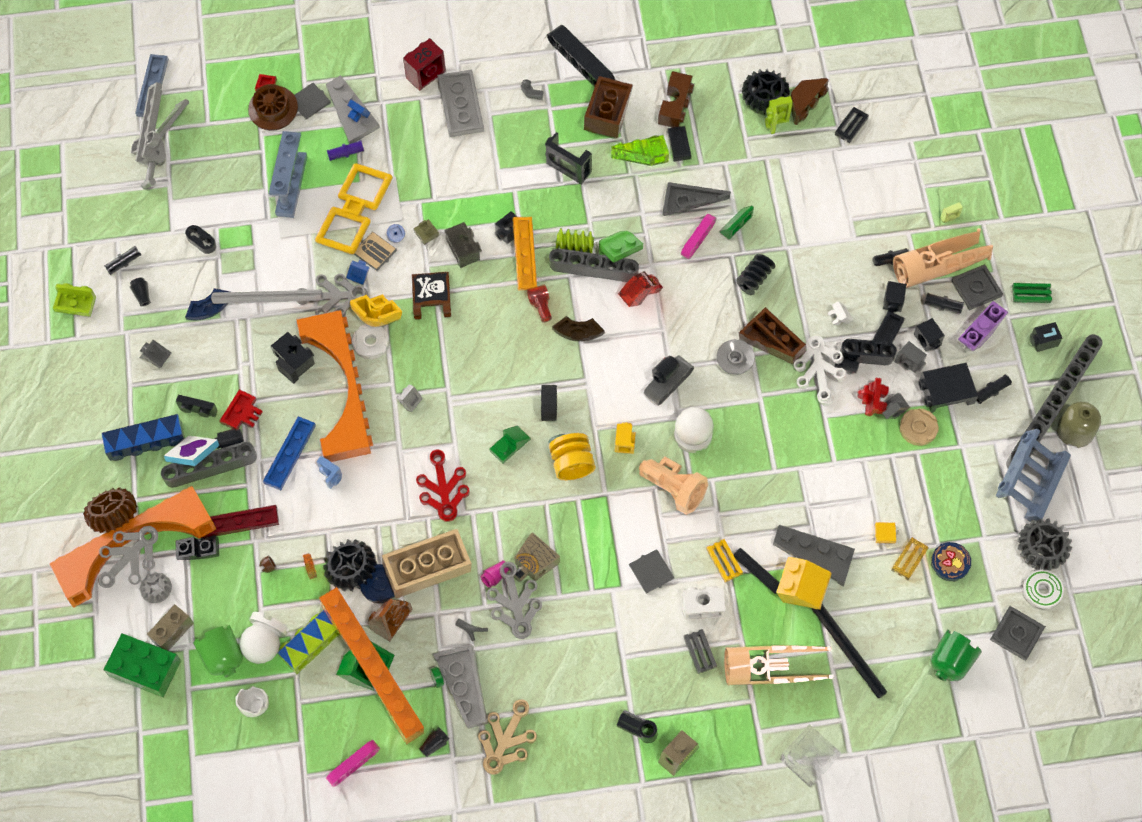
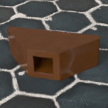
(807, 96)

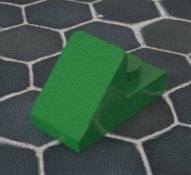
(512, 441)

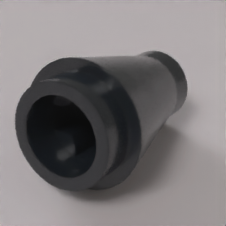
(140, 290)
(434, 742)

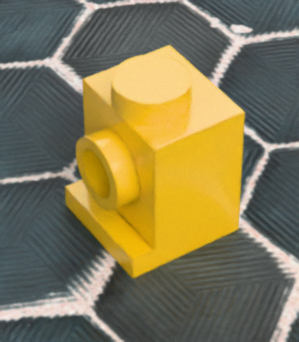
(625, 438)

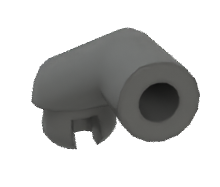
(529, 91)

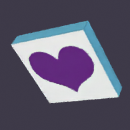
(191, 450)

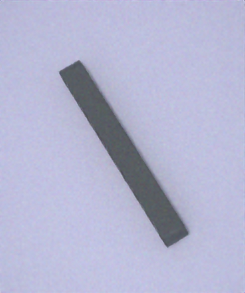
(1058, 394)

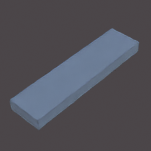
(154, 73)

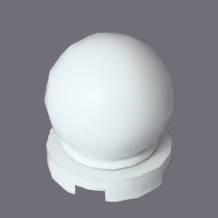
(693, 429)
(261, 640)

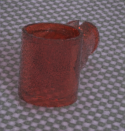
(539, 298)

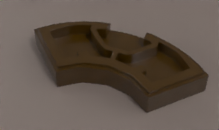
(577, 330)

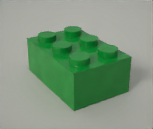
(142, 665)

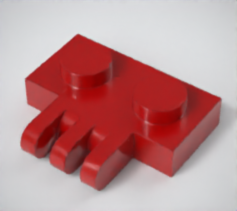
(241, 411)

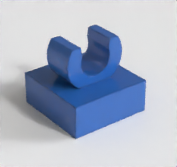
(357, 111)
(358, 271)

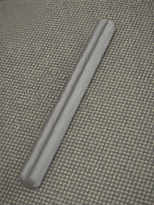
(267, 296)

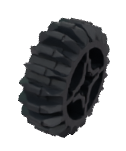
(766, 85)
(342, 574)

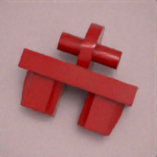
(871, 397)

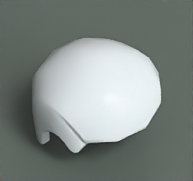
(252, 702)

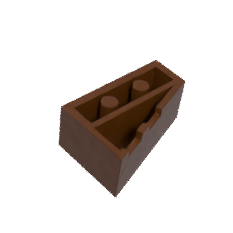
(772, 336)

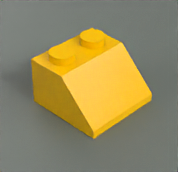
(803, 583)

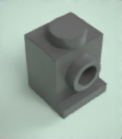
(911, 357)

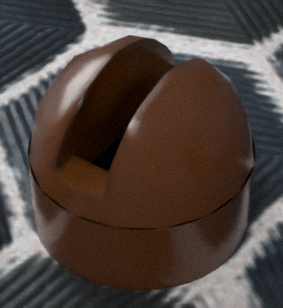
(268, 563)

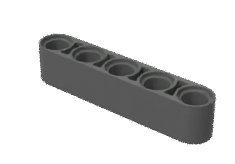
(586, 259)
(219, 465)

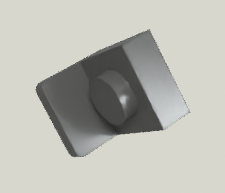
(155, 353)
(895, 407)

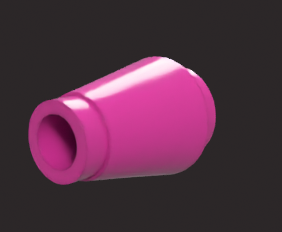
(492, 576)

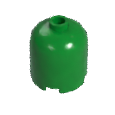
(954, 657)

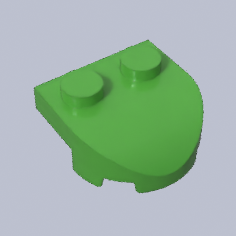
(619, 245)

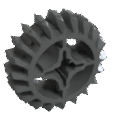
(1049, 557)

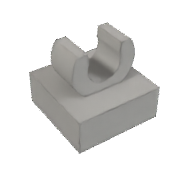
(410, 398)

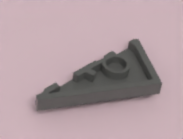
(686, 197)

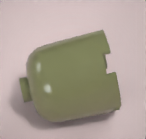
(1079, 424)

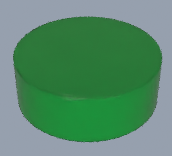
(437, 677)

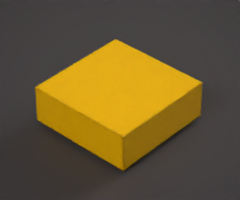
(885, 532)

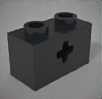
(291, 350)

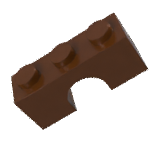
(672, 112)

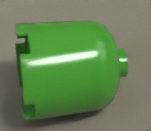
(219, 651)

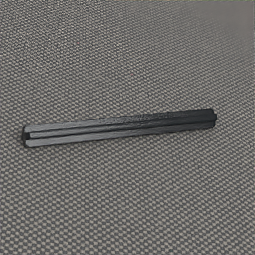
(850, 651)

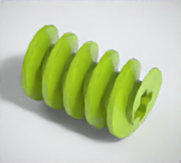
(575, 241)

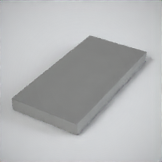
(460, 103)

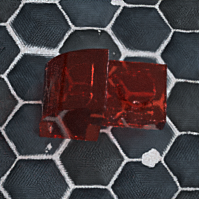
(639, 288)

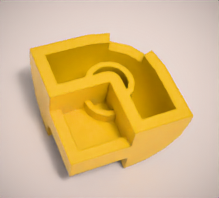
(376, 311)

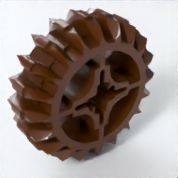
(110, 510)

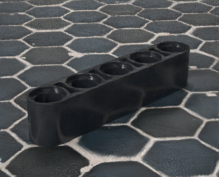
(578, 55)

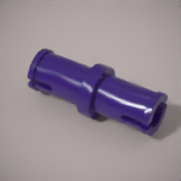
(345, 150)

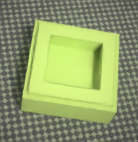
(951, 212)

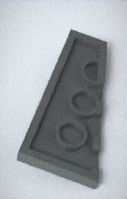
(817, 550)

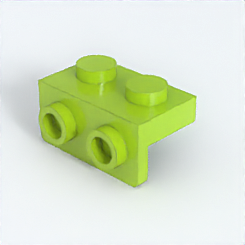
(778, 112)
(74, 300)

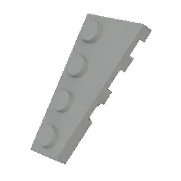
(341, 95)
(463, 680)

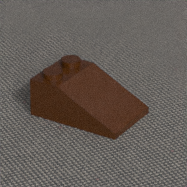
(607, 107)

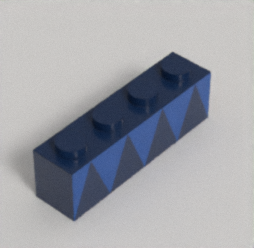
(143, 437)

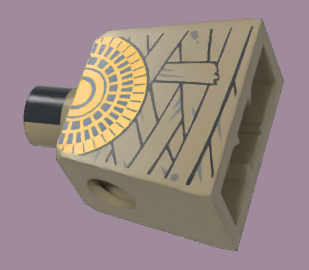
(535, 559)
(679, 752)

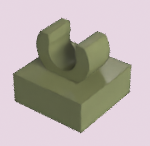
(426, 231)

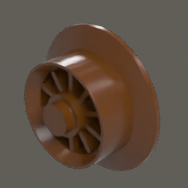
(272, 107)

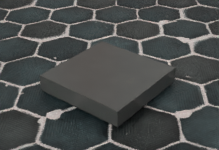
(977, 287)
(1017, 633)

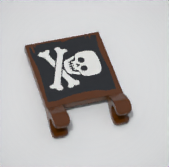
(431, 290)

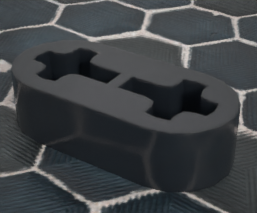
(198, 241)

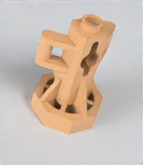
(685, 488)

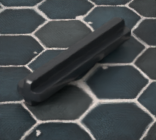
(757, 570)

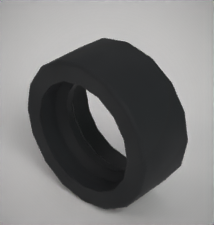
(549, 402)

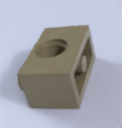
(170, 628)

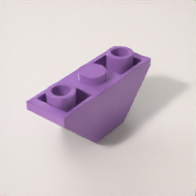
(983, 326)

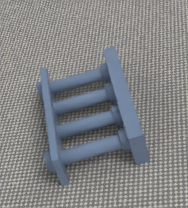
(288, 174)
(1050, 476)

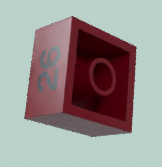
(424, 64)

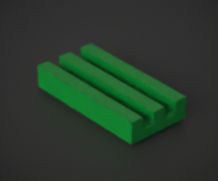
(1031, 290)

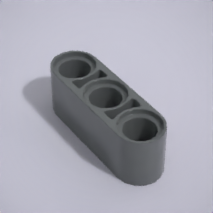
(661, 391)

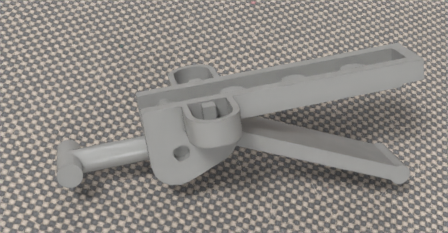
(149, 146)

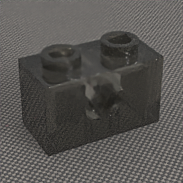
(462, 244)

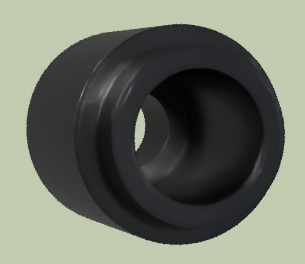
(665, 369)
(229, 438)

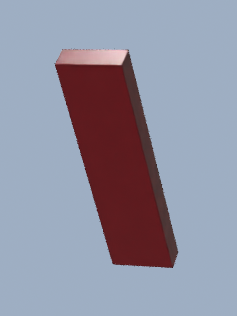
(244, 520)

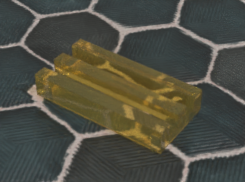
(901, 571)

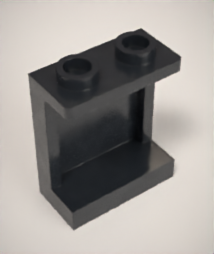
(947, 386)

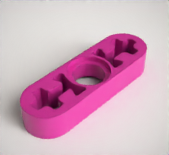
(698, 236)
(353, 763)

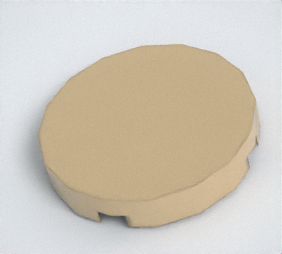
(919, 427)

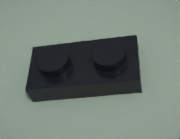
(202, 407)

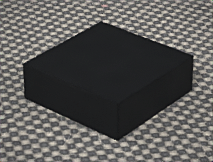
(287, 370)

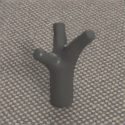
(470, 629)

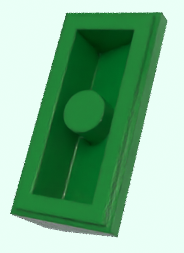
(737, 222)

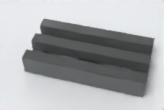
(694, 635)

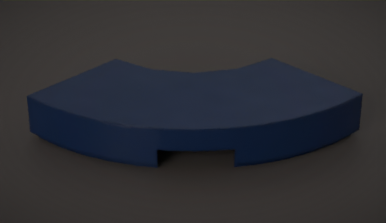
(204, 308)

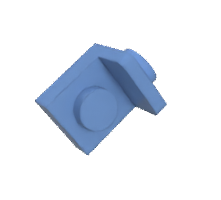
(329, 470)

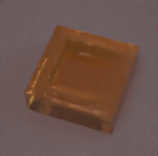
(309, 564)

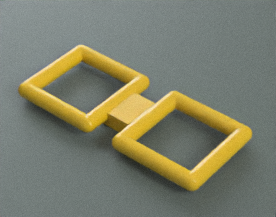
(353, 208)

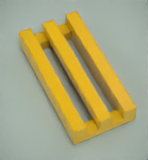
(717, 545)

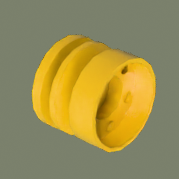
(572, 456)

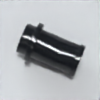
(848, 365)

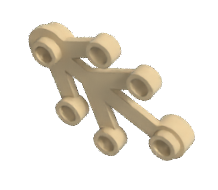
(505, 741)

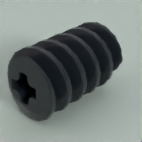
(754, 273)

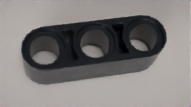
(876, 348)

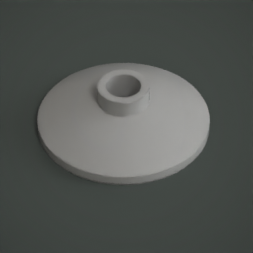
(735, 349)

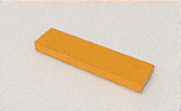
(524, 253)

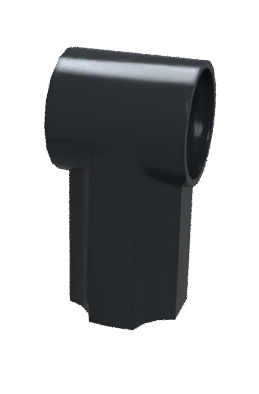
(635, 725)

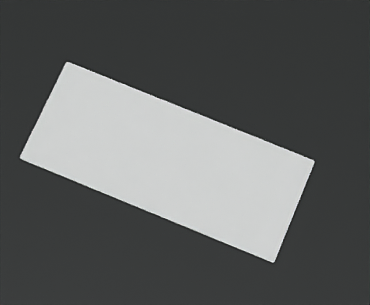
(316, 203)

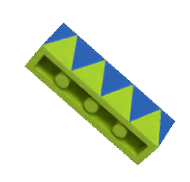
(308, 642)

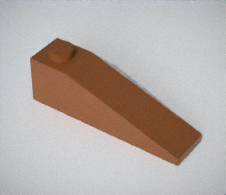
(389, 618)

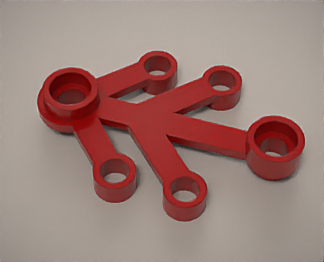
(443, 489)

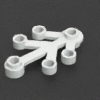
(819, 366)

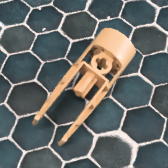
(937, 259)
(740, 665)

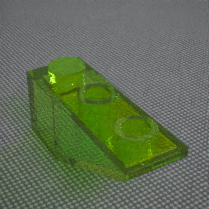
(645, 151)

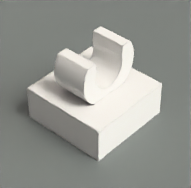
(842, 314)

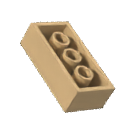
(407, 565)

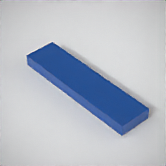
(289, 453)

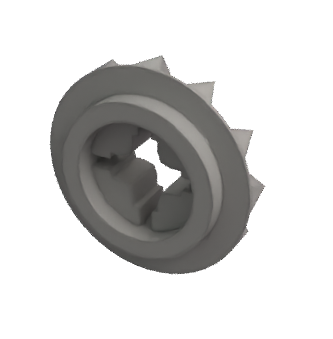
(158, 595)

